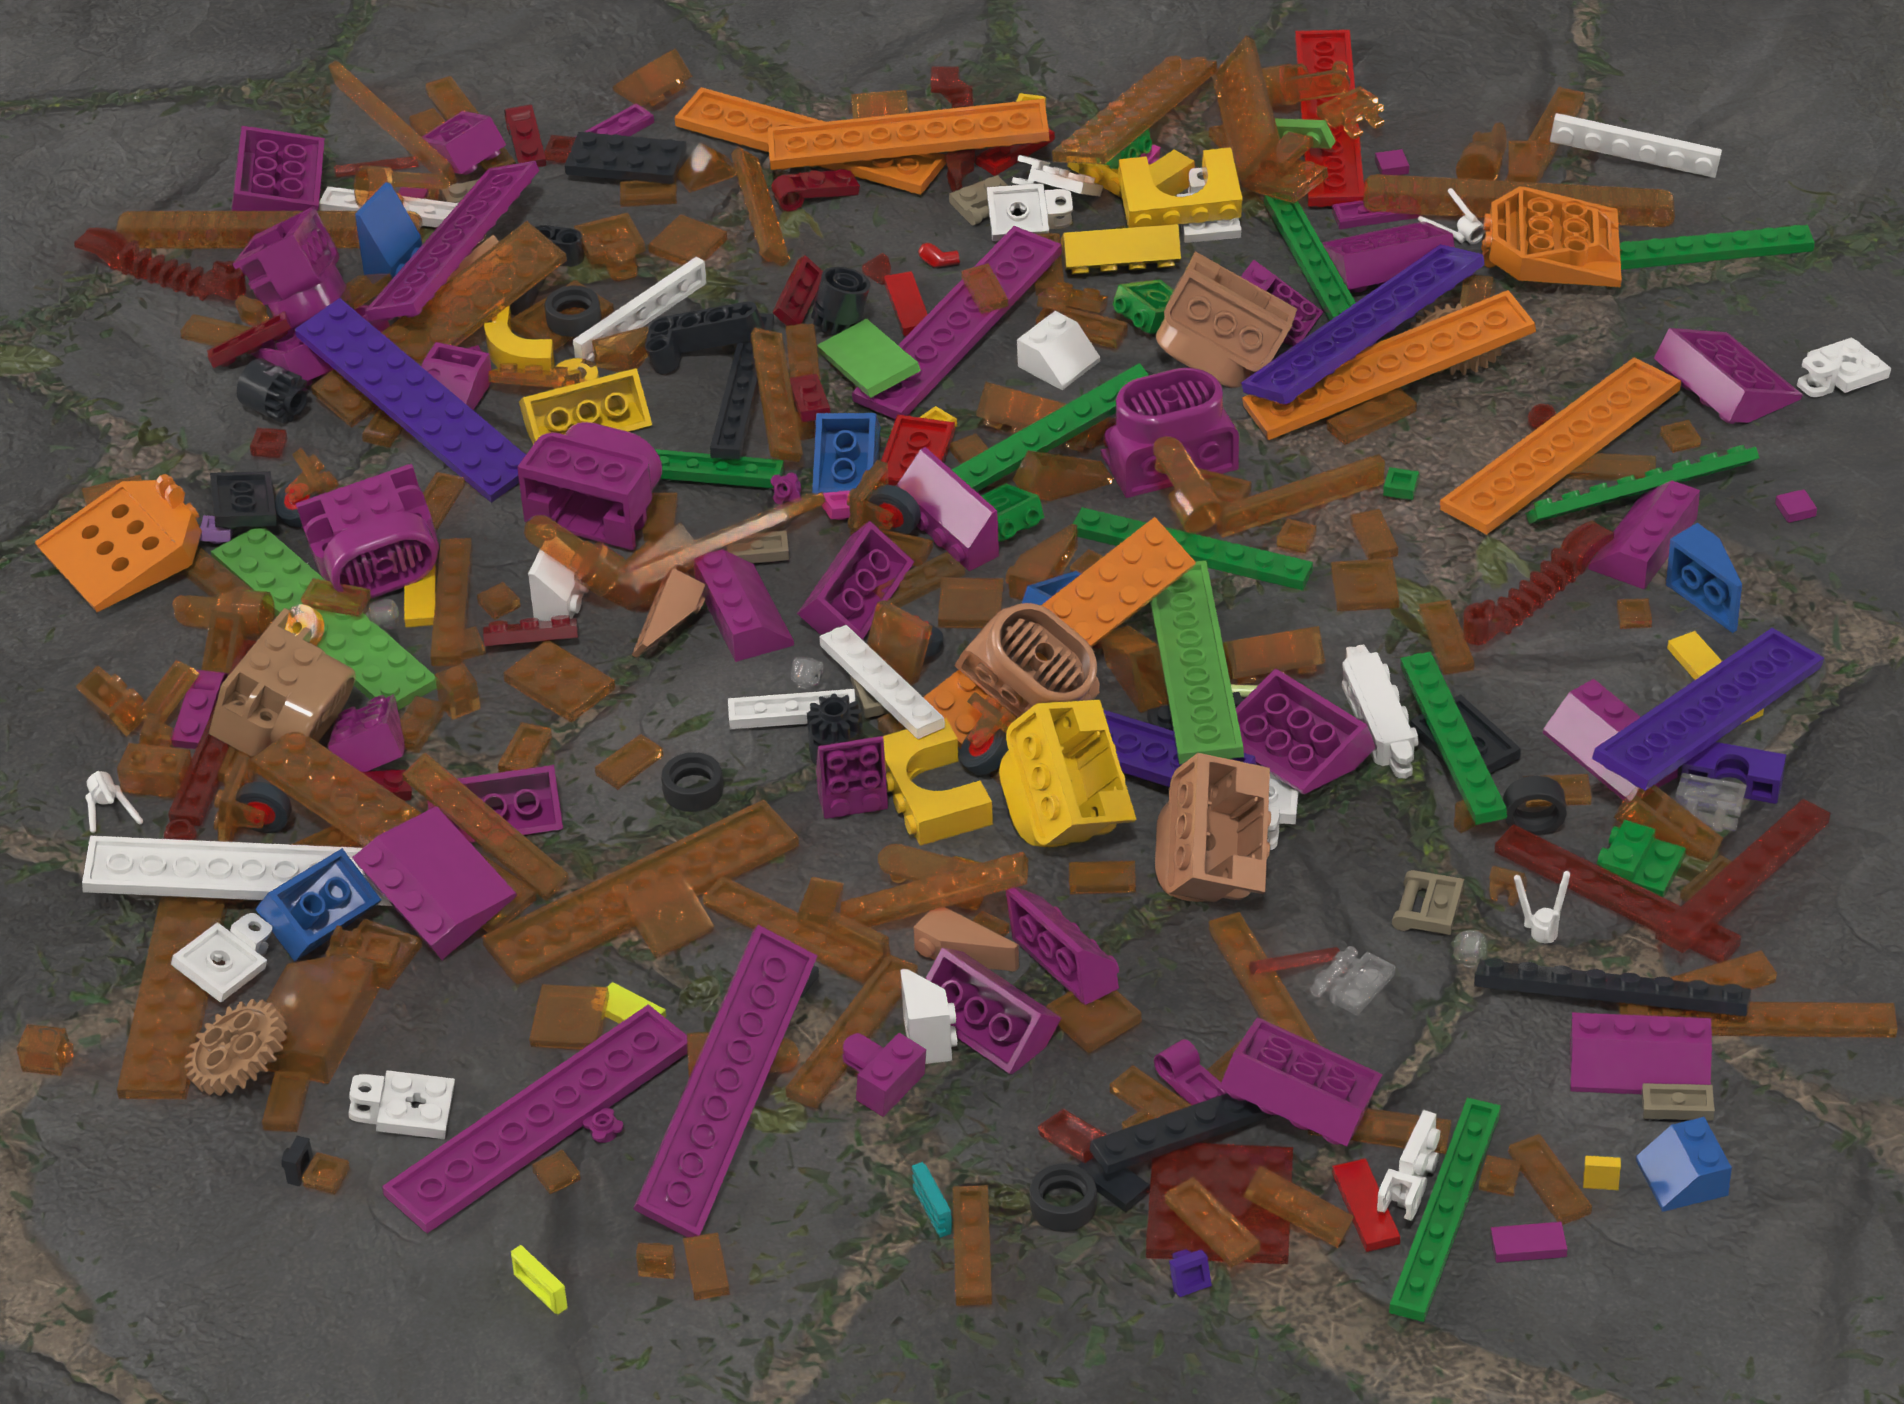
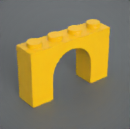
(1168, 173)
(1151, 207)
(927, 812)

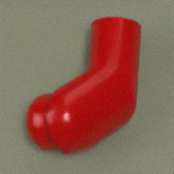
(936, 257)

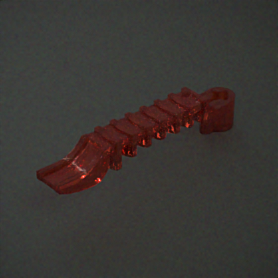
(948, 83)
(126, 257)
(1486, 619)

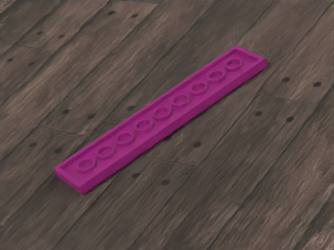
(452, 241)
(957, 322)
(725, 1083)
(536, 1119)

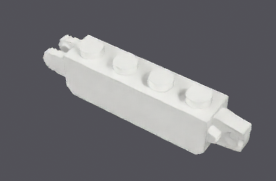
(1377, 705)

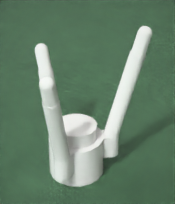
(1468, 226)
(103, 792)
(1545, 921)

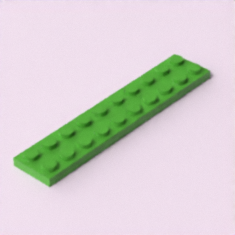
(377, 659)
(1196, 668)

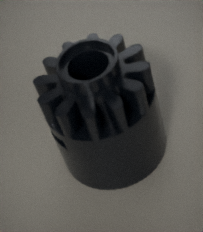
(840, 299)
(272, 390)
(833, 722)

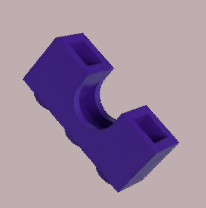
(1756, 768)

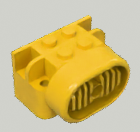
(1063, 774)

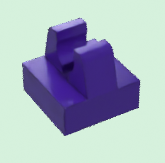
(1189, 1272)

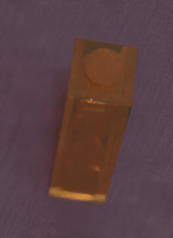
(1136, 666)

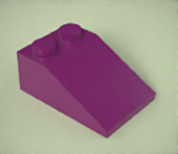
(466, 140)

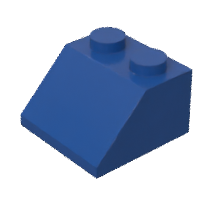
(1685, 1165)

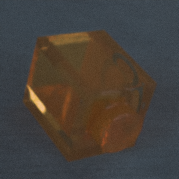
(458, 691)
(44, 1050)

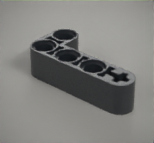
(567, 240)
(699, 330)

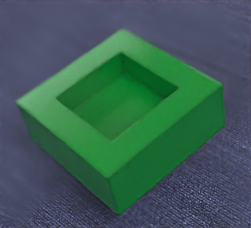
(1401, 483)

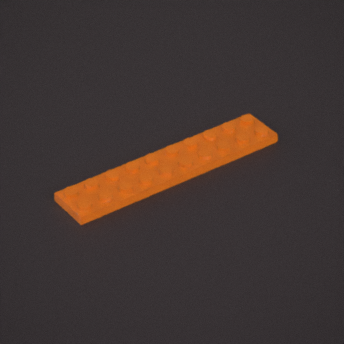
(747, 125)
(908, 134)
(1398, 363)
(1559, 445)
(1090, 605)

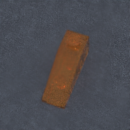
(1059, 475)
(1042, 561)
(1671, 821)

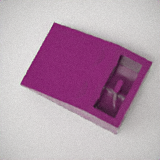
(1306, 311)
(460, 371)
(369, 734)
(852, 777)

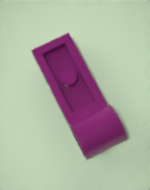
(197, 709)
(1182, 1070)

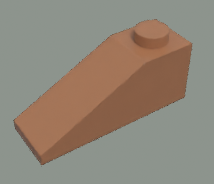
(673, 604)
(953, 931)

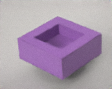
(214, 534)

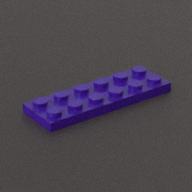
(1147, 749)

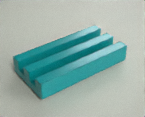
(932, 1199)

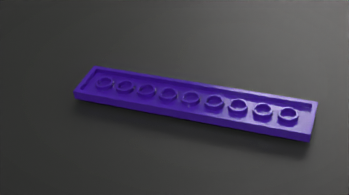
(1362, 324)
(413, 398)
(1707, 709)

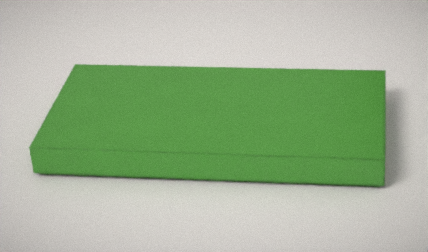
(868, 358)

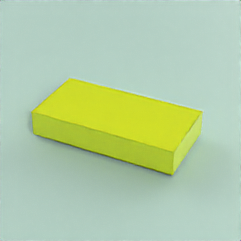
(625, 1003)
(539, 1280)

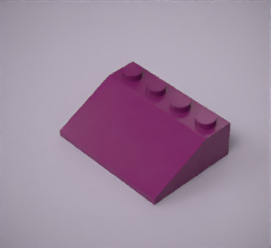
(277, 171)
(1383, 253)
(299, 358)
(1724, 374)
(1300, 733)
(435, 879)
(1300, 1081)

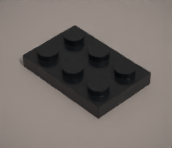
(243, 499)
(1491, 742)

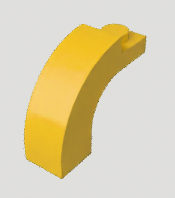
(509, 348)

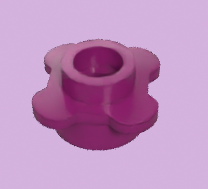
(793, 487)
(603, 1125)

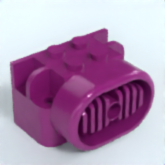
(293, 267)
(1175, 405)
(591, 481)
(372, 533)

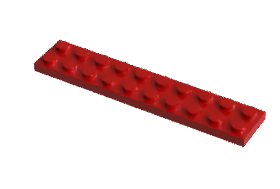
(1345, 181)

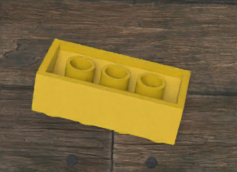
(1121, 248)
(607, 401)

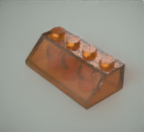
(1020, 409)

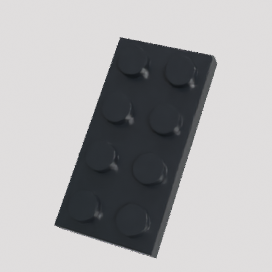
(625, 157)

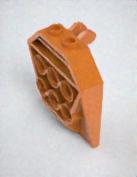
(1552, 239)
(125, 540)

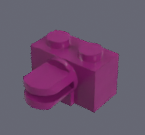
(884, 1072)

